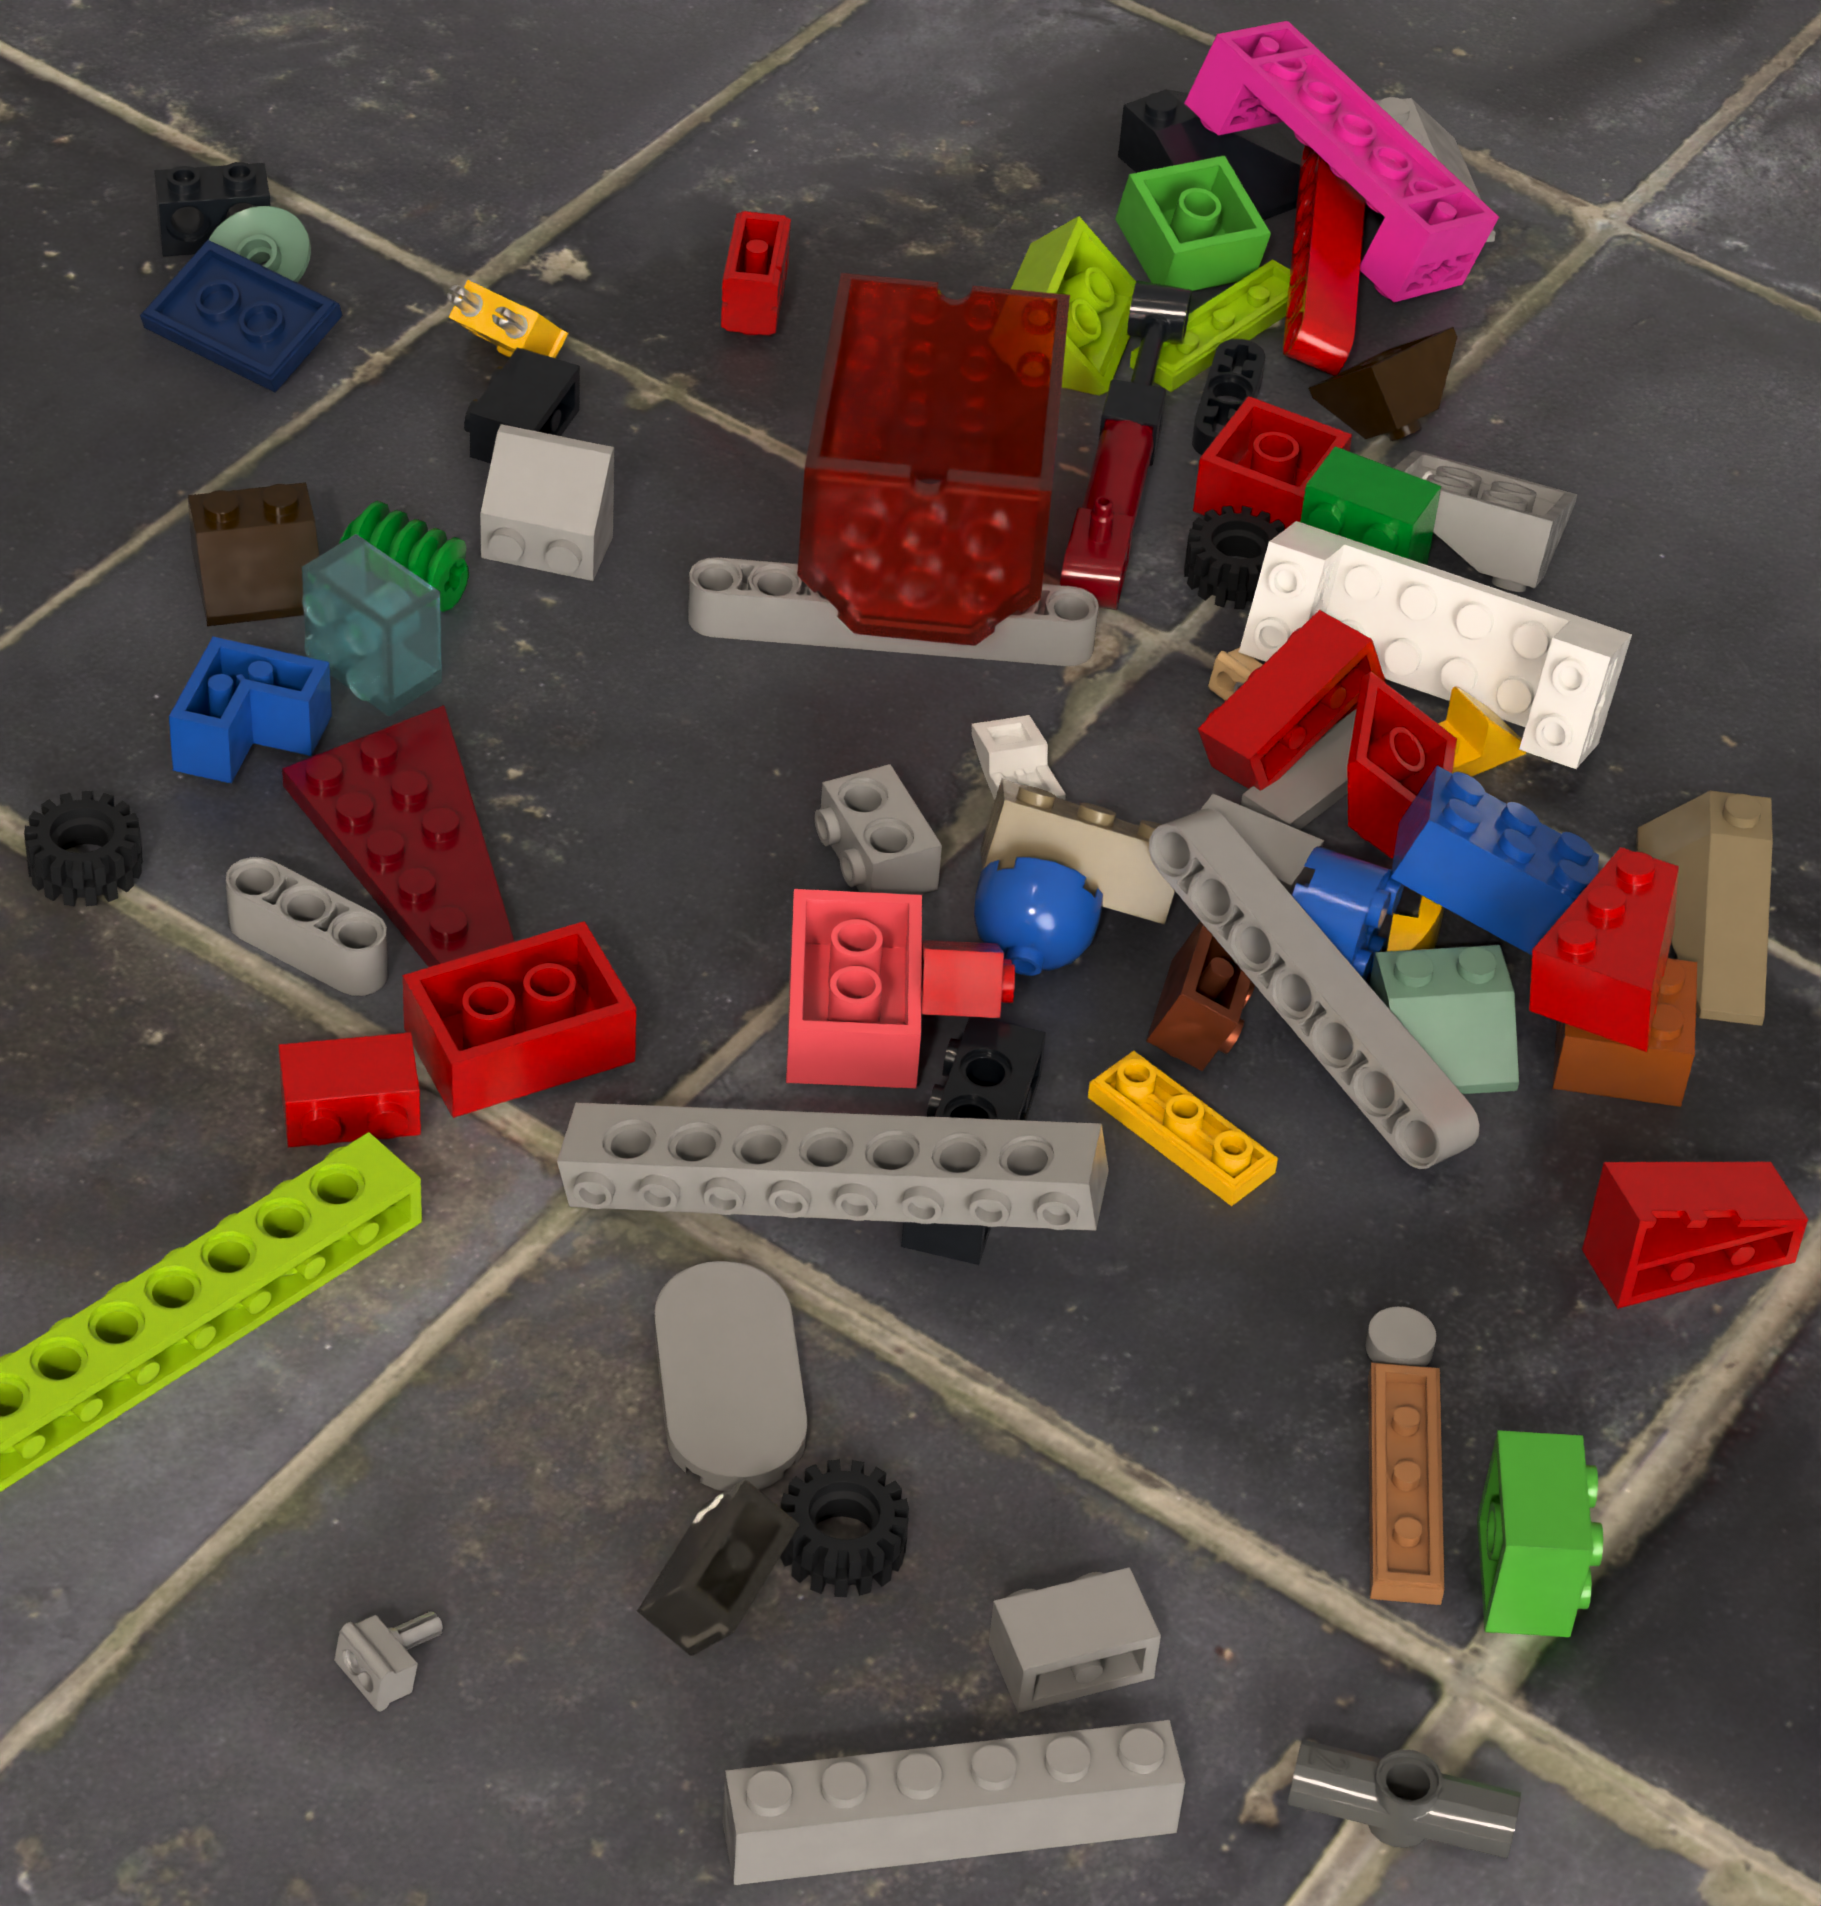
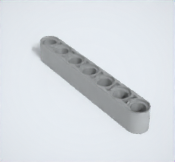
(775, 605)
(1314, 988)

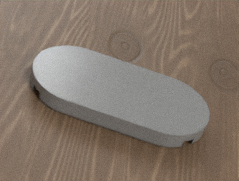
(729, 1375)

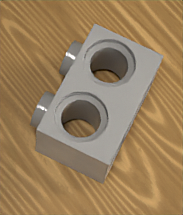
(878, 833)

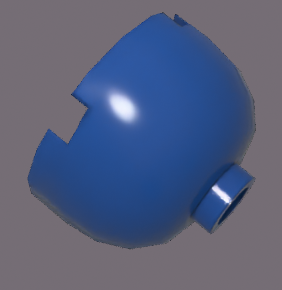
(1036, 913)

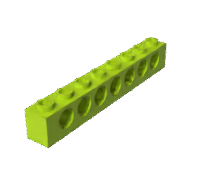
(200, 1301)

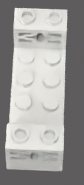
(1444, 633)

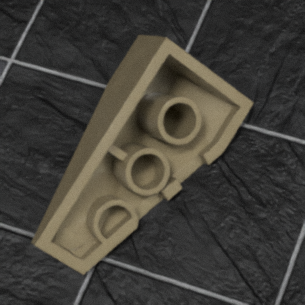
(1721, 897)

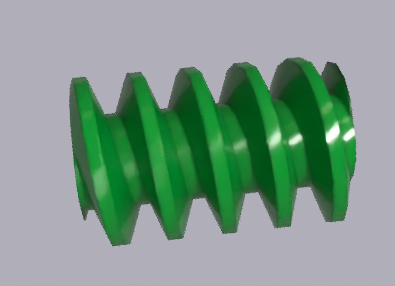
(415, 548)

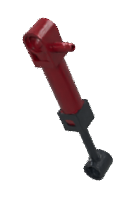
(1126, 448)

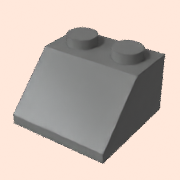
(548, 503)

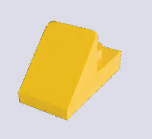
(1480, 734)

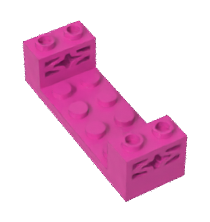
(1430, 219)

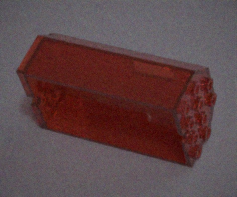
(944, 395)

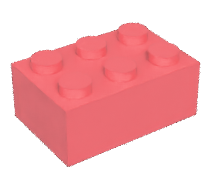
(855, 989)

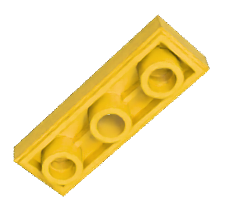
(1182, 1128)

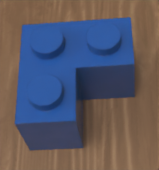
(246, 698)

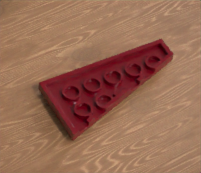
(409, 833)

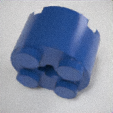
(1349, 904)

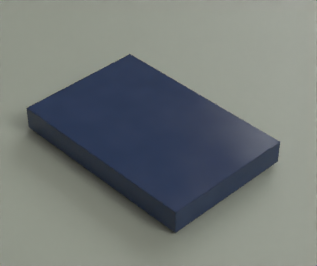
(241, 315)

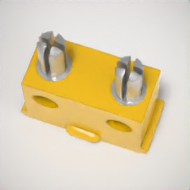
(504, 321)

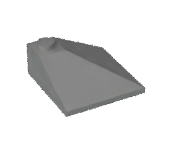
(1495, 519)

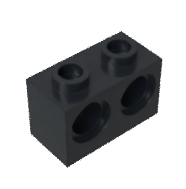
(201, 198)

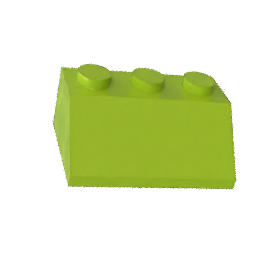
(1100, 292)

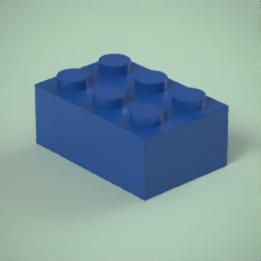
(1489, 859)

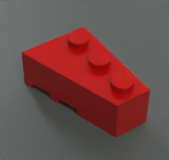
(1289, 702)
(1609, 951)
(1688, 1226)

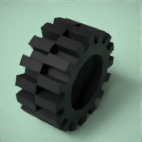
(1218, 538)
(87, 872)
(852, 1496)

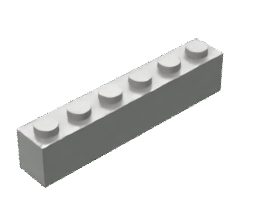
(952, 1802)

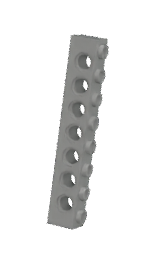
(835, 1166)

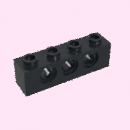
(989, 1077)

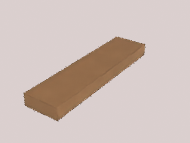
(1405, 1484)

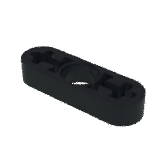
(1225, 383)

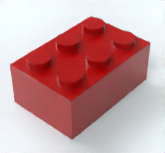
(519, 1018)

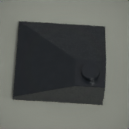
(1166, 133)

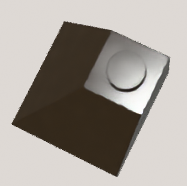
(1391, 387)

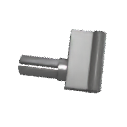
(379, 1658)

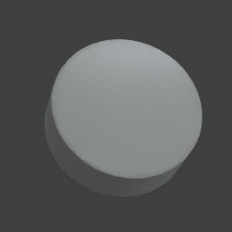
(1400, 1337)

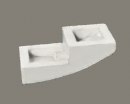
(1014, 752)

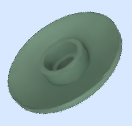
(268, 236)

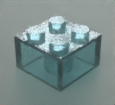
(372, 624)

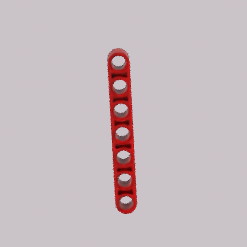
(1323, 267)

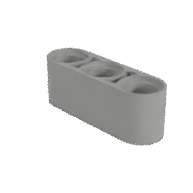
(307, 926)

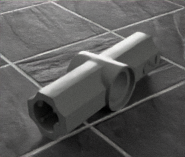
(1438, 1804)

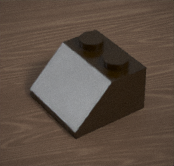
(252, 551)

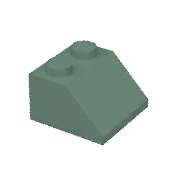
(1457, 1010)

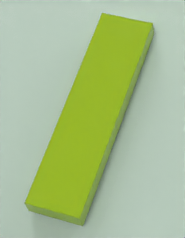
(1234, 314)

